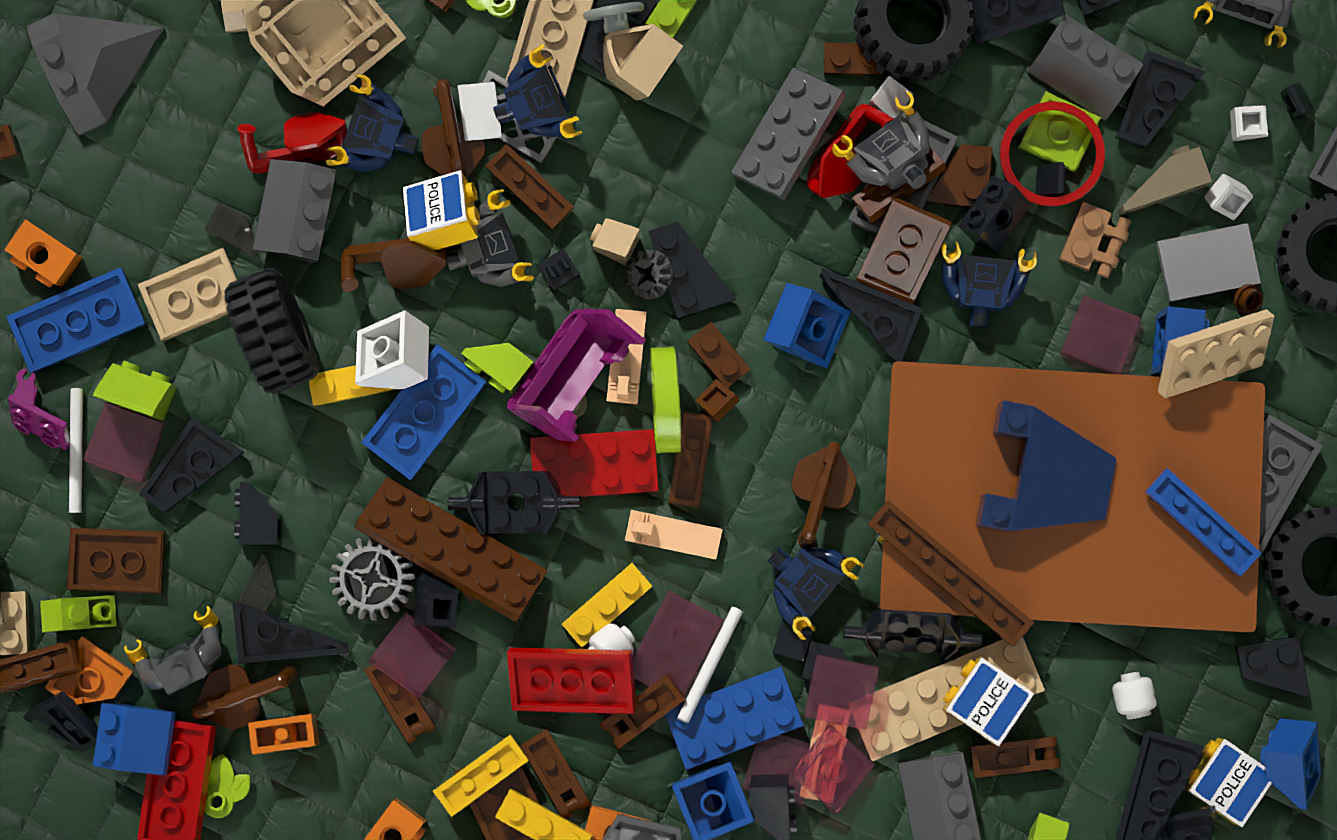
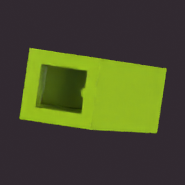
(501, 362)
(78, 613)

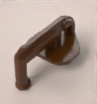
(445, 144)
(403, 261)
(824, 481)
(232, 698)

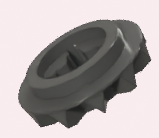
(661, 272)

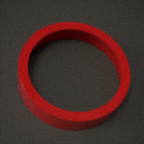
(1018, 120)

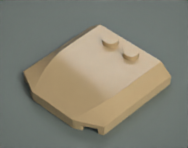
(320, 43)

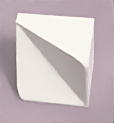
(885, 97)
(1248, 122)
(1228, 196)

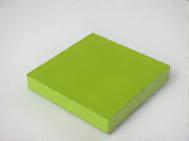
(1057, 135)

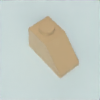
(615, 240)

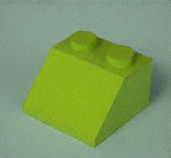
(136, 391)

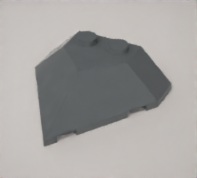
(90, 63)

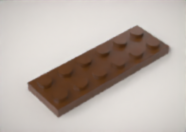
(451, 549)

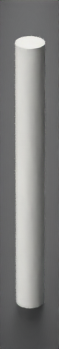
(76, 441)
(710, 664)

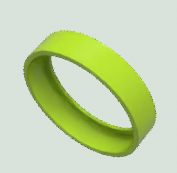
(665, 399)

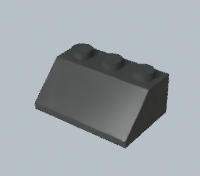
(1085, 68)
(294, 210)
(939, 798)

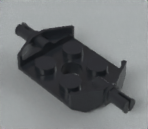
(492, 507)
(931, 633)

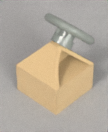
(633, 56)

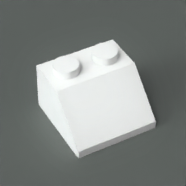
(393, 352)

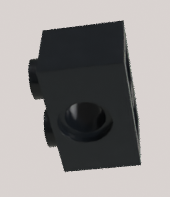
(994, 214)

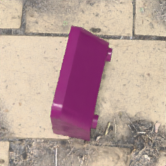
(569, 367)

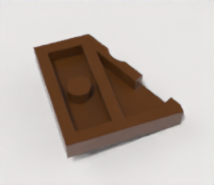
(963, 178)

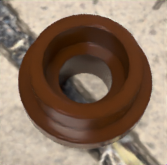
(1248, 299)

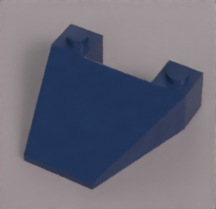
(1059, 475)

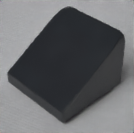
(1296, 100)
(1050, 179)
(790, 645)

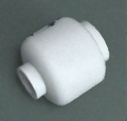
(612, 638)
(1134, 695)

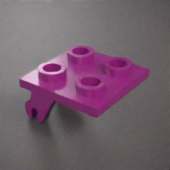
(29, 418)

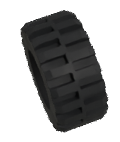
(912, 59)
(1293, 255)
(271, 330)
(1286, 571)

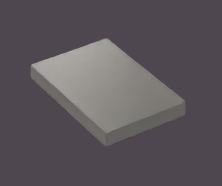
(1208, 262)

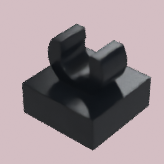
(558, 270)

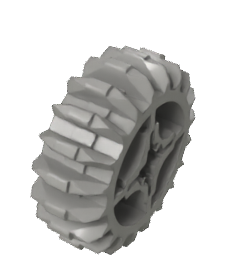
(368, 592)

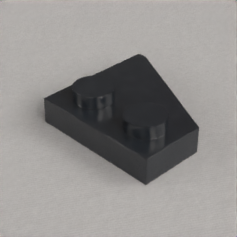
(1274, 664)
(65, 721)

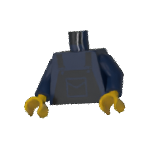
(536, 99)
(373, 132)
(984, 282)
(807, 582)

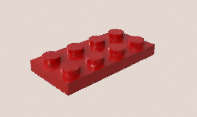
(599, 462)
(571, 680)
(176, 801)

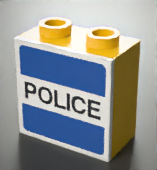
(441, 211)
(987, 700)
(1229, 781)

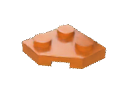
(100, 677)

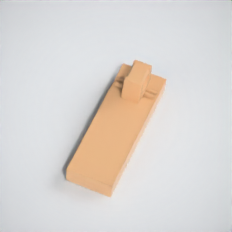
(625, 375)
(673, 534)

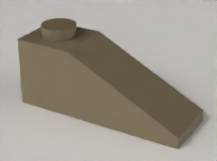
(1176, 176)

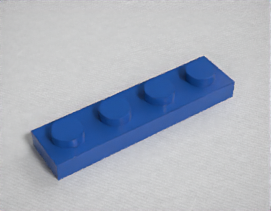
(1202, 522)

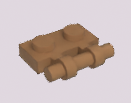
(1085, 238)

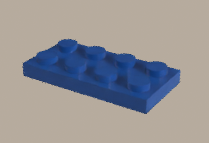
(76, 320)
(424, 413)
(735, 718)

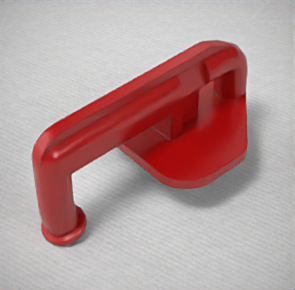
(304, 141)
(831, 174)

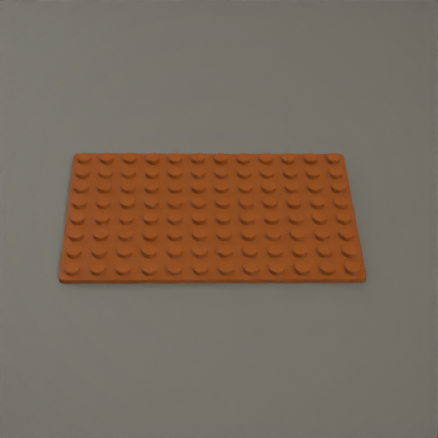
(1109, 571)

